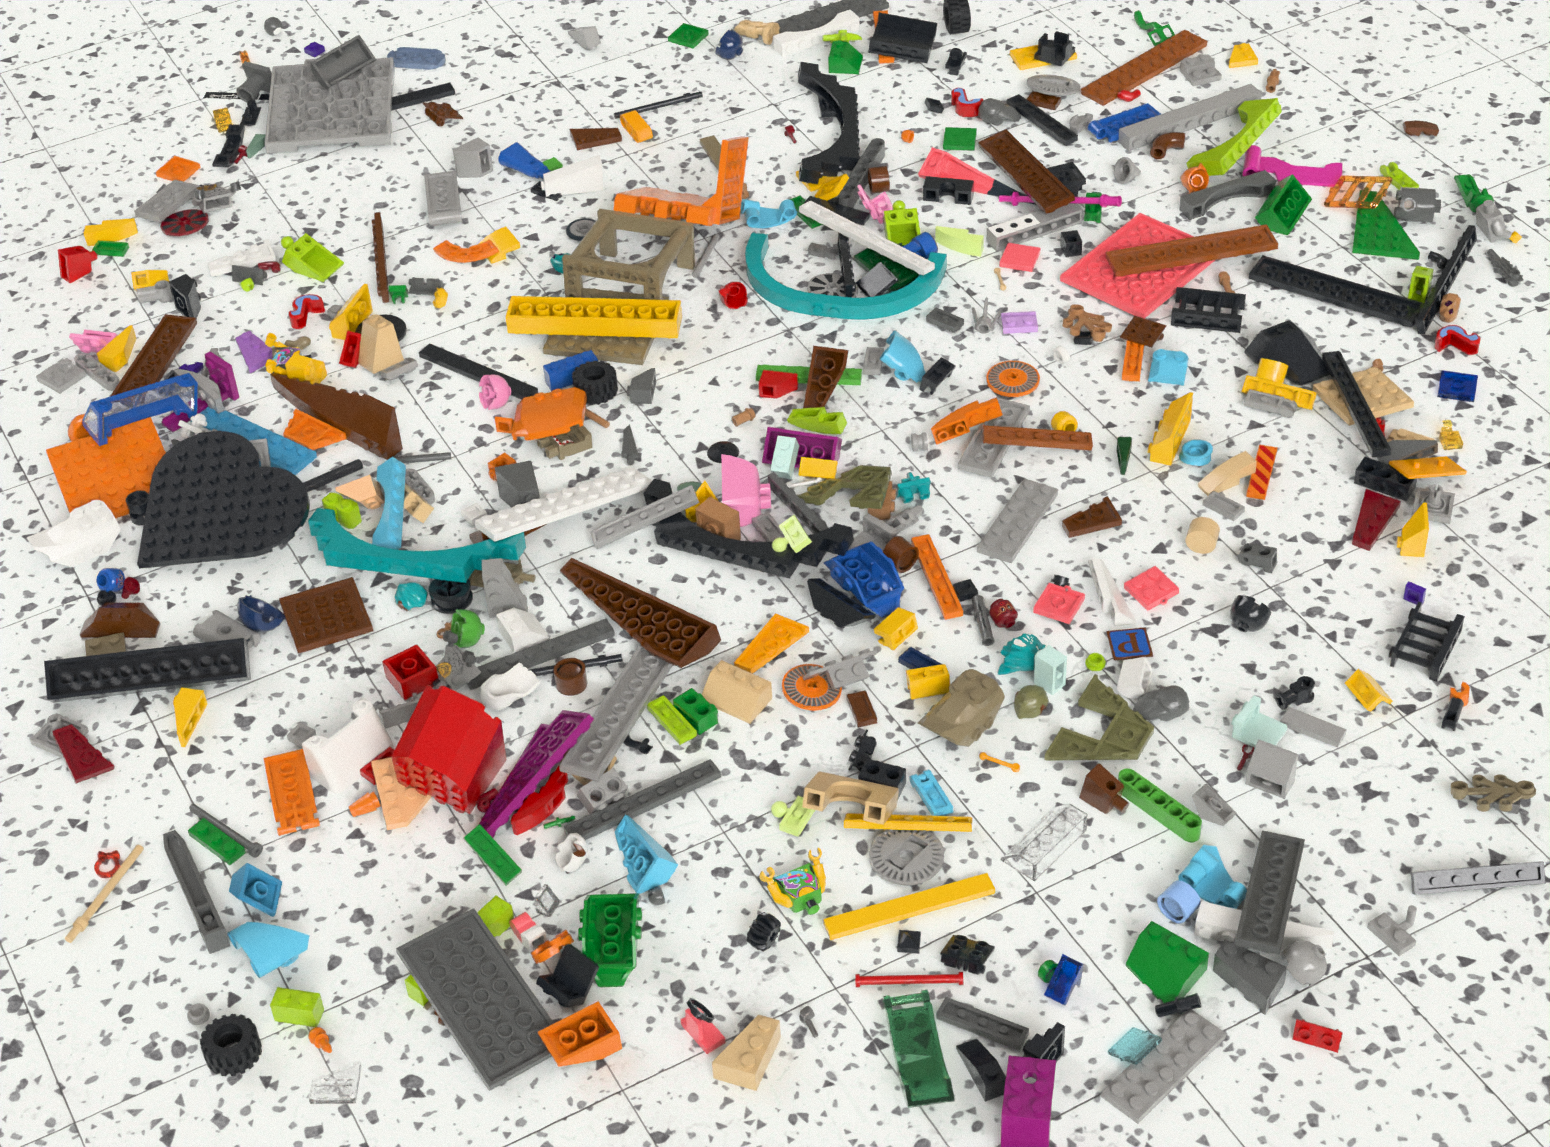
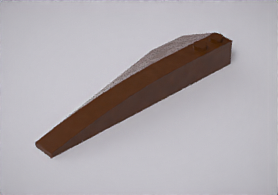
(362, 418)
(652, 622)

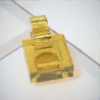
(1449, 438)

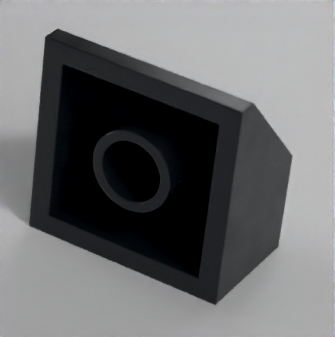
(185, 295)

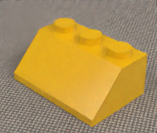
(353, 312)

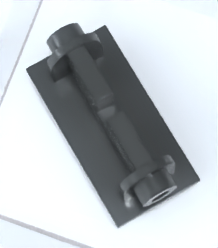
(241, 273)
(419, 287)

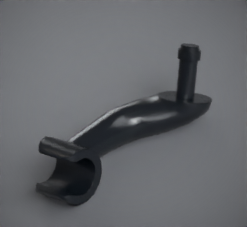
(642, 746)

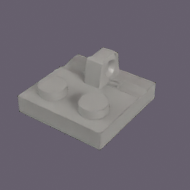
(61, 375)

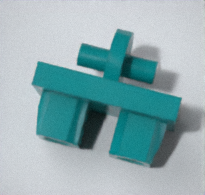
(911, 486)

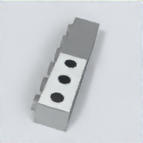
(1033, 226)

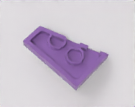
(253, 350)

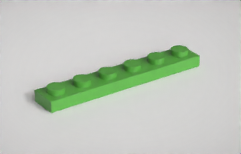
(849, 377)

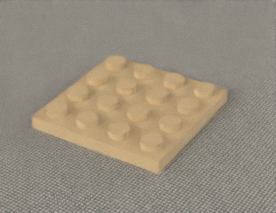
(1378, 390)

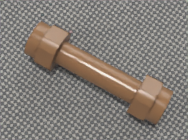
(1224, 279)

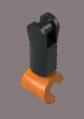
(1457, 702)

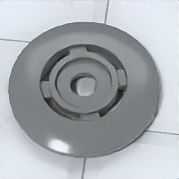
(1053, 85)
(919, 869)

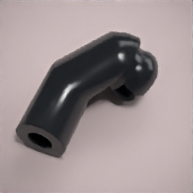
(1440, 259)

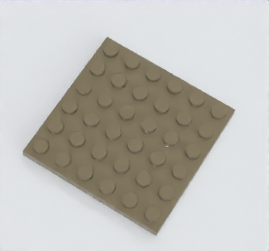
(606, 348)

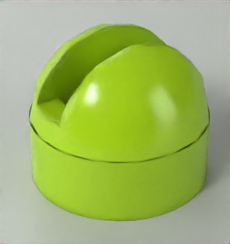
(247, 285)

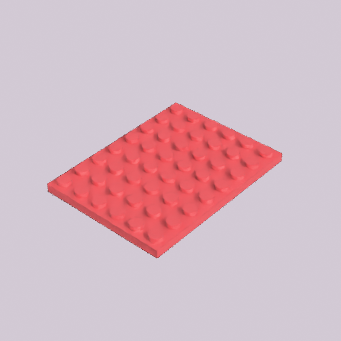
(1132, 293)

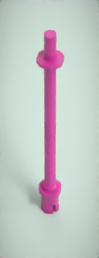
(1104, 200)

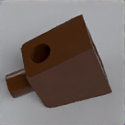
(1103, 790)

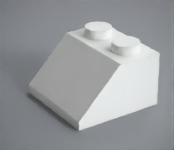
(520, 629)

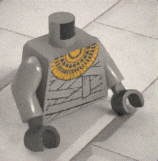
(214, 197)
(456, 666)

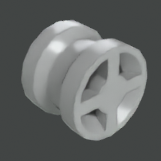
(919, 441)

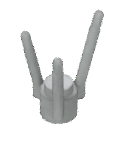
(984, 323)

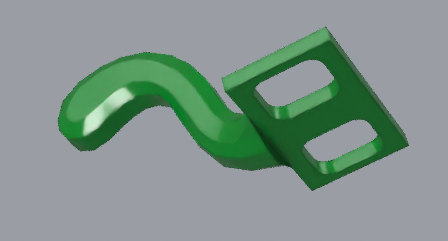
(1157, 28)

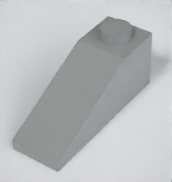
(586, 36)

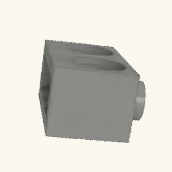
(600, 789)

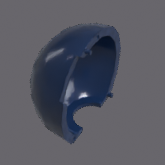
(258, 614)

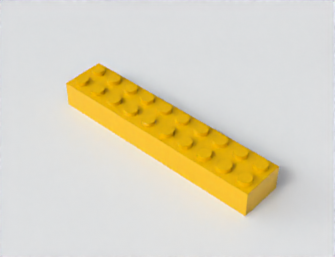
(594, 316)

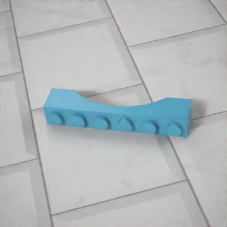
(392, 478)

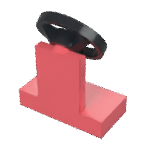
(701, 1027)

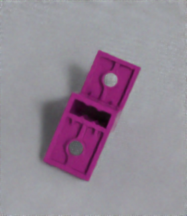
(1027, 1105)

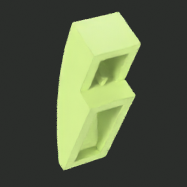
(960, 240)

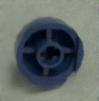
(730, 45)

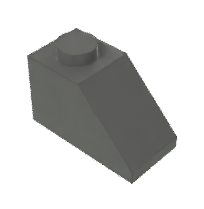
(642, 387)

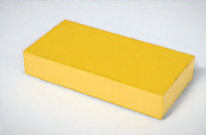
(818, 468)

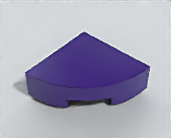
(197, 367)

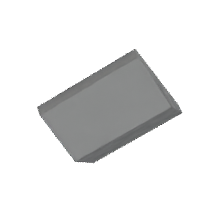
(1212, 806)

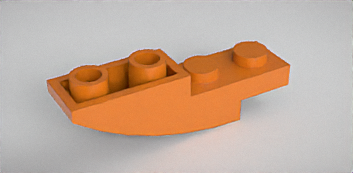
(962, 419)

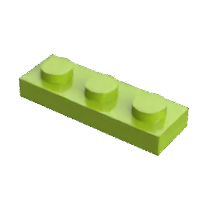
(671, 720)

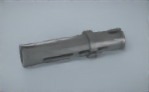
(979, 605)

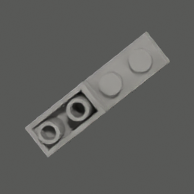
(207, 390)

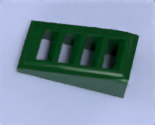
(1123, 452)

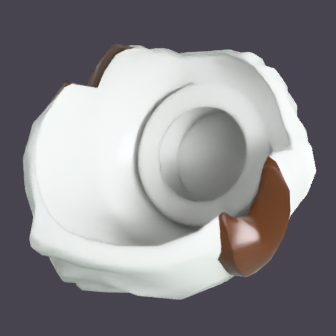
(572, 853)

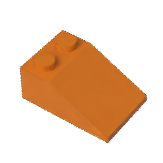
(582, 1037)

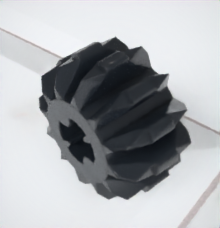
(763, 931)

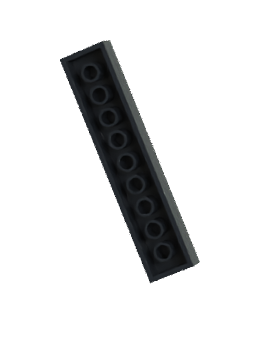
(147, 670)

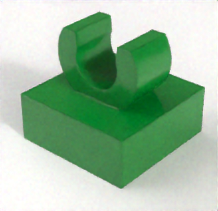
(398, 291)

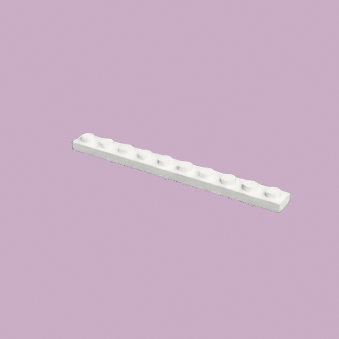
(867, 238)

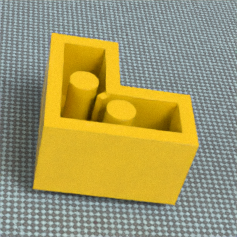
(305, 369)

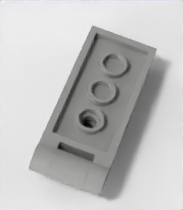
(443, 198)

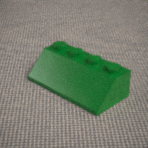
(1284, 206)

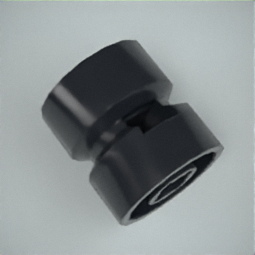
(137, 506)

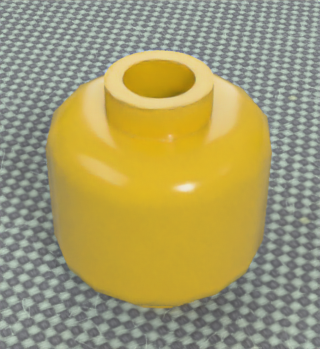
(1064, 421)

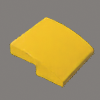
(504, 241)

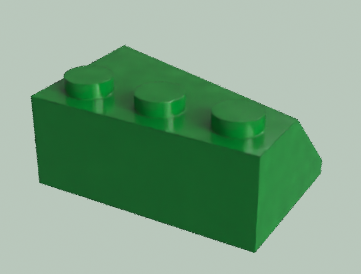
(1166, 962)

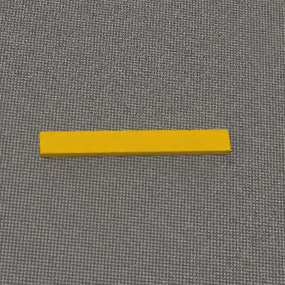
(908, 906)

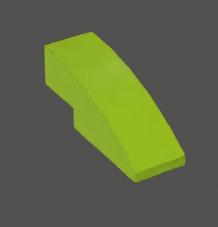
(818, 420)

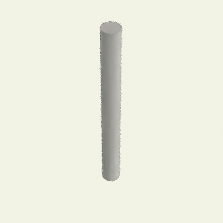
(705, 256)

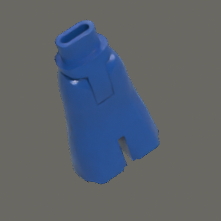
(521, 159)

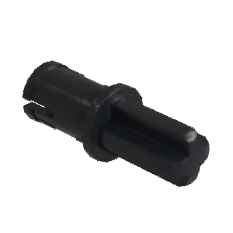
(1178, 1005)

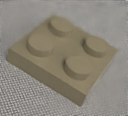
(107, 644)

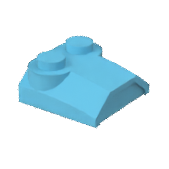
(1168, 367)

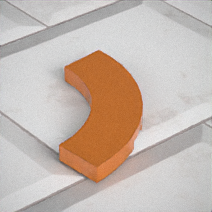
(457, 254)

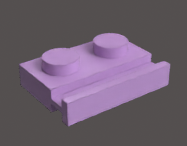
(1019, 322)

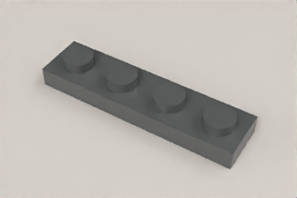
(982, 1023)

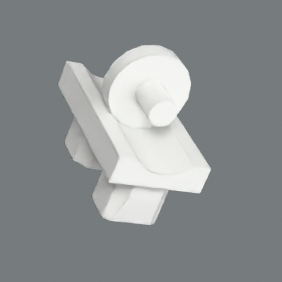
(195, 426)

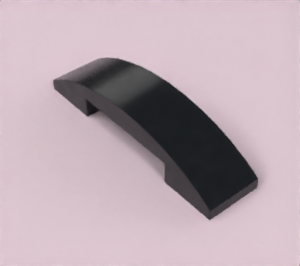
(229, 152)

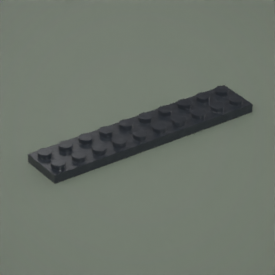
(1336, 291)

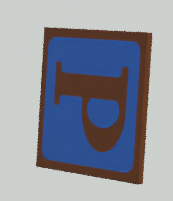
(1129, 643)

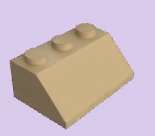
(737, 691)

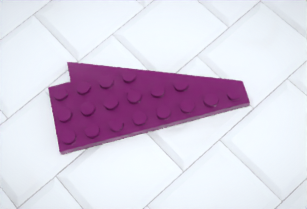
(534, 764)

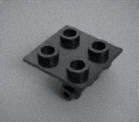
(972, 952)

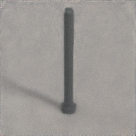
(254, 849)

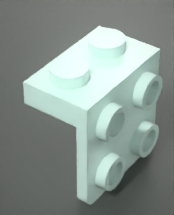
(1253, 726)

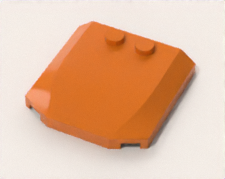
(549, 413)

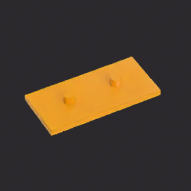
(1427, 467)

